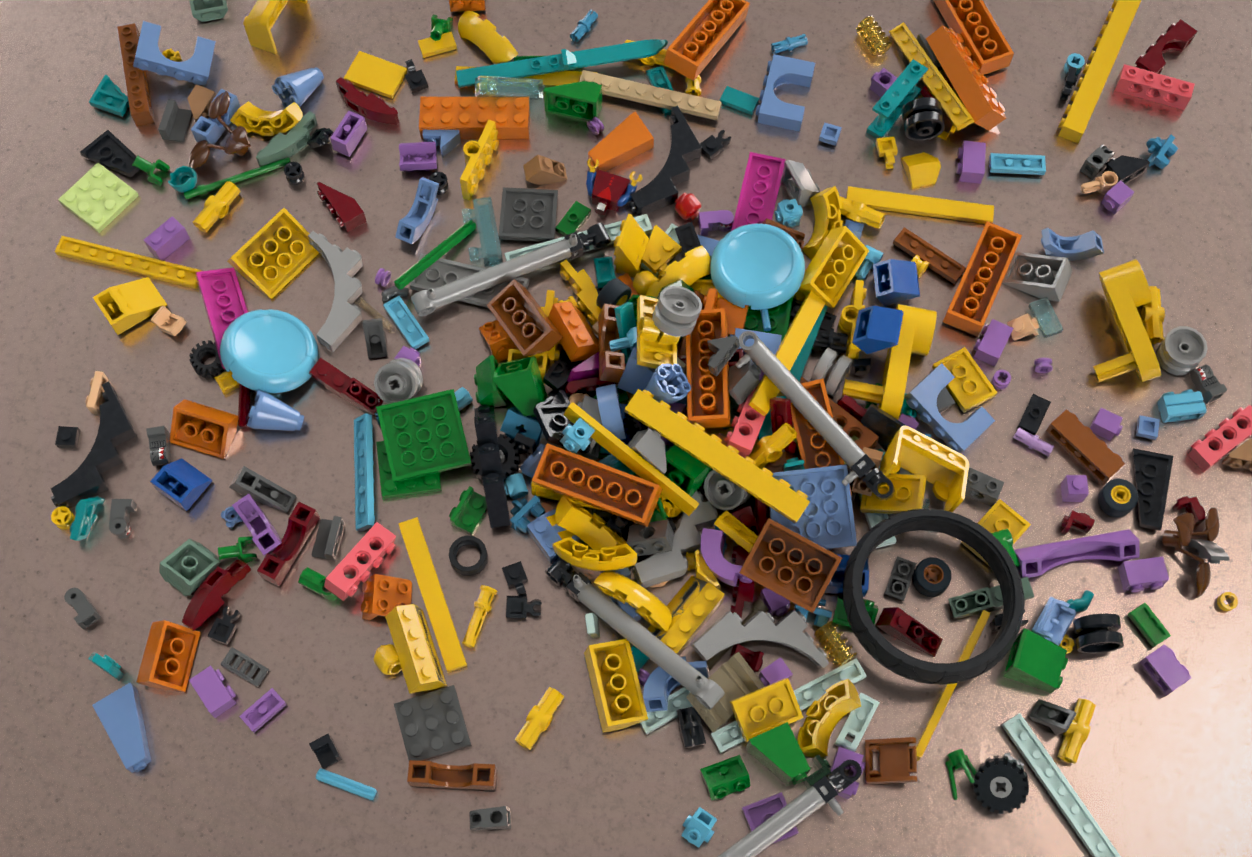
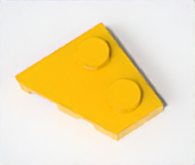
(659, 250)

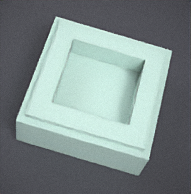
(592, 625)

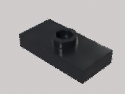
(1034, 414)

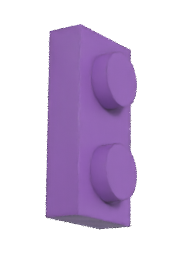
(263, 710)

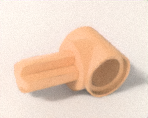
(1100, 183)

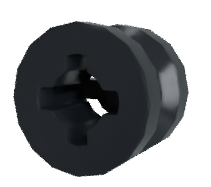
(294, 168)
(440, 177)

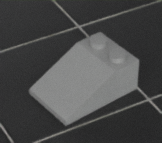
(1039, 275)

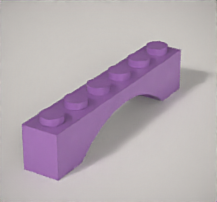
(1109, 546)

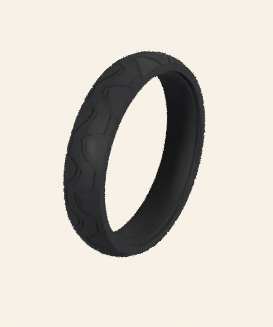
(971, 534)

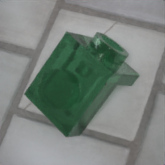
(823, 766)

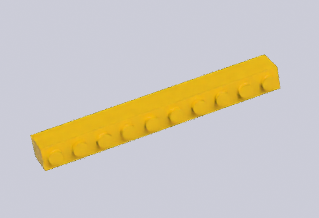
(1098, 70)
(717, 456)

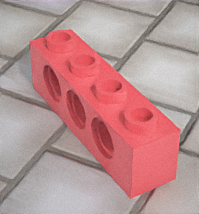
(1154, 87)
(749, 428)
(1206, 457)
(376, 537)

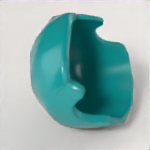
(183, 179)

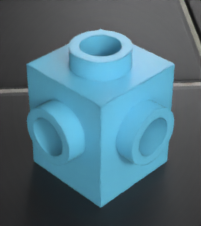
(789, 213)
(577, 436)
(699, 827)

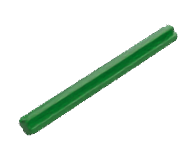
(435, 254)

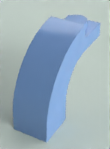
(416, 221)
(1073, 248)
(610, 410)
(661, 684)

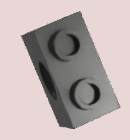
(983, 487)
(652, 539)

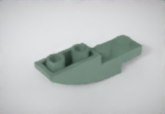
(287, 145)
(983, 599)

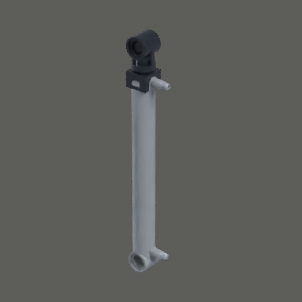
(571, 246)
(816, 415)
(583, 591)
(795, 812)

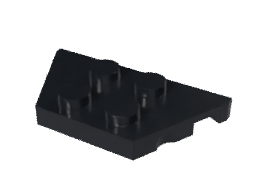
(551, 418)

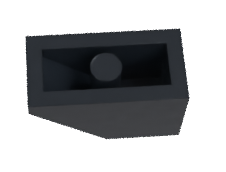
(1127, 167)

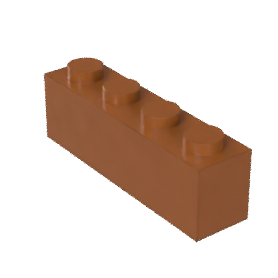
(1085, 446)

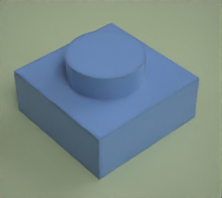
(830, 134)
(1147, 427)

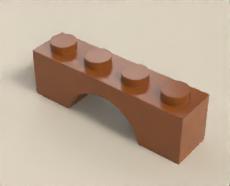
(610, 362)
(451, 776)

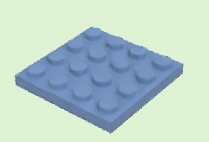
(829, 514)

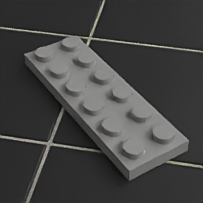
(447, 271)

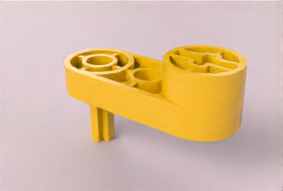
(1125, 290)
(914, 338)

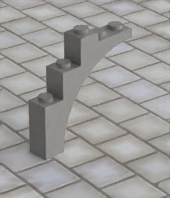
(344, 314)
(687, 538)
(786, 631)

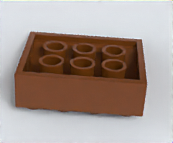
(790, 565)

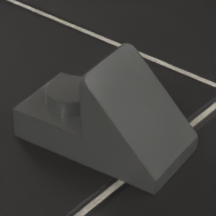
(375, 338)
(724, 350)
(1052, 715)

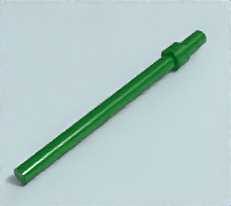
(203, 189)

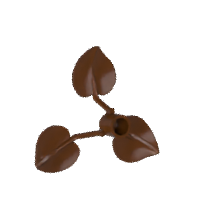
(236, 143)
(1185, 525)

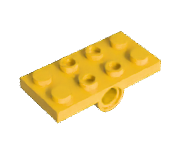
(477, 156)
(849, 318)
(652, 344)

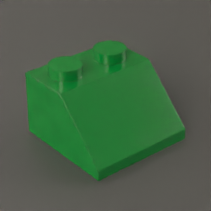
(488, 391)

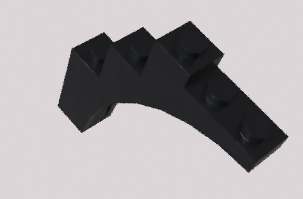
(491, 466)

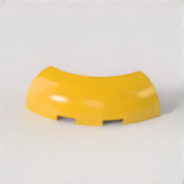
(486, 38)
(267, 122)
(827, 216)
(689, 270)
(587, 527)
(605, 560)
(628, 591)
(825, 715)

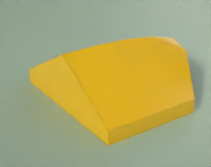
(921, 169)
(703, 571)

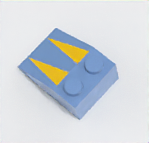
(546, 532)

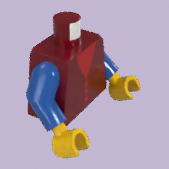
(608, 189)

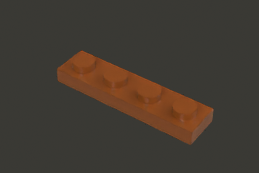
(937, 259)

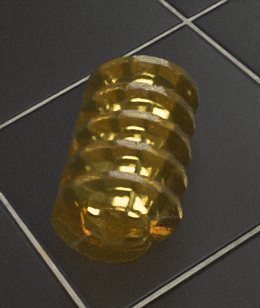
(873, 36)
(835, 644)

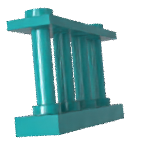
(894, 99)

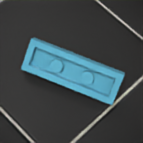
(1017, 164)
(406, 322)

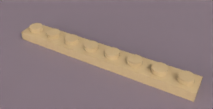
(654, 95)

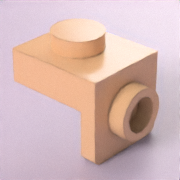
(168, 322)
(1023, 326)

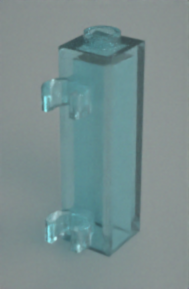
(509, 87)
(487, 230)

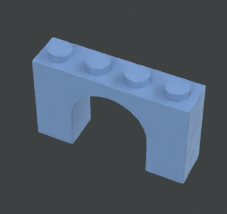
(192, 70)
(783, 71)
(924, 400)

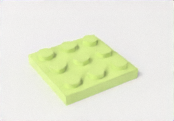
(98, 197)

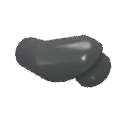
(394, 291)

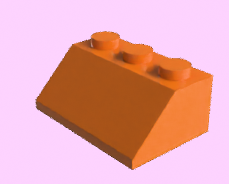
(577, 334)
(203, 428)
(168, 656)

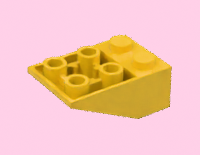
(630, 247)
(129, 303)

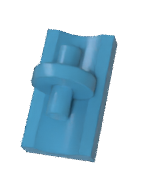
(1159, 148)
(523, 510)
(821, 614)

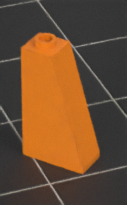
(622, 144)

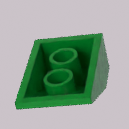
(574, 100)

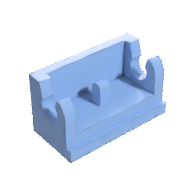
(1054, 620)

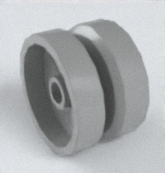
(677, 311)
(1181, 350)
(831, 372)
(398, 380)
(724, 493)

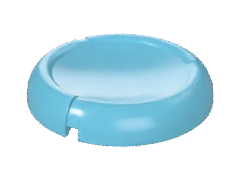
(757, 266)
(269, 351)

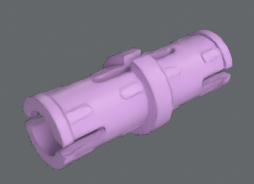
(1033, 442)

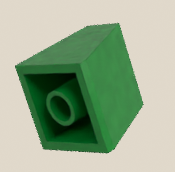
(521, 383)
(685, 470)
(1036, 662)
(780, 754)

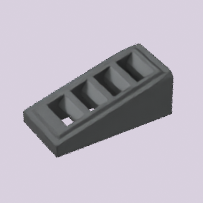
(230, 657)

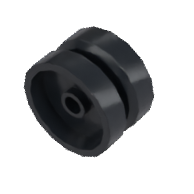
(922, 119)
(1098, 633)

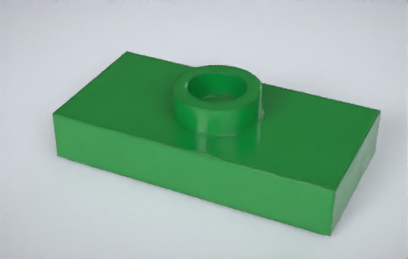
(573, 219)
(1149, 625)

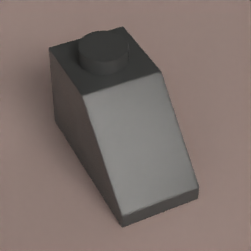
(743, 381)

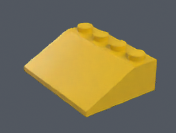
(274, 254)

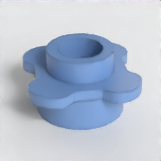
(230, 522)

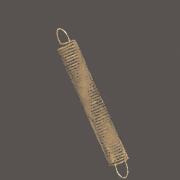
(375, 315)

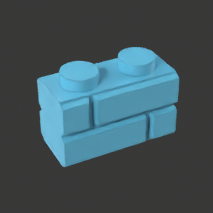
(1181, 406)

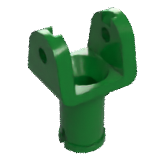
(440, 26)
(149, 168)
(236, 550)

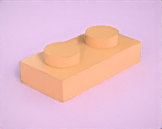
(95, 397)

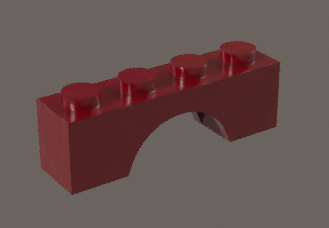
(1176, 38)
(280, 560)

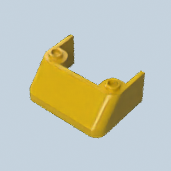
(261, 20)
(927, 457)

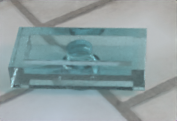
(1046, 317)

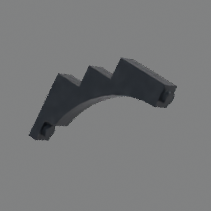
(662, 189)
(87, 478)

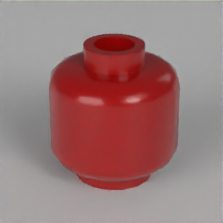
(688, 206)

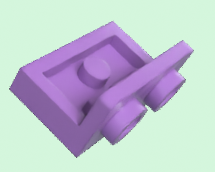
(418, 156)

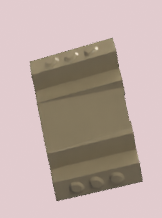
(736, 680)

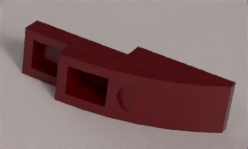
(368, 106)
(346, 387)
(743, 591)
(208, 596)

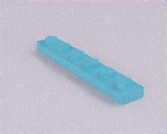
(363, 472)

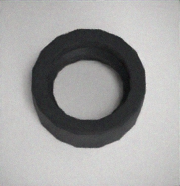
(463, 541)

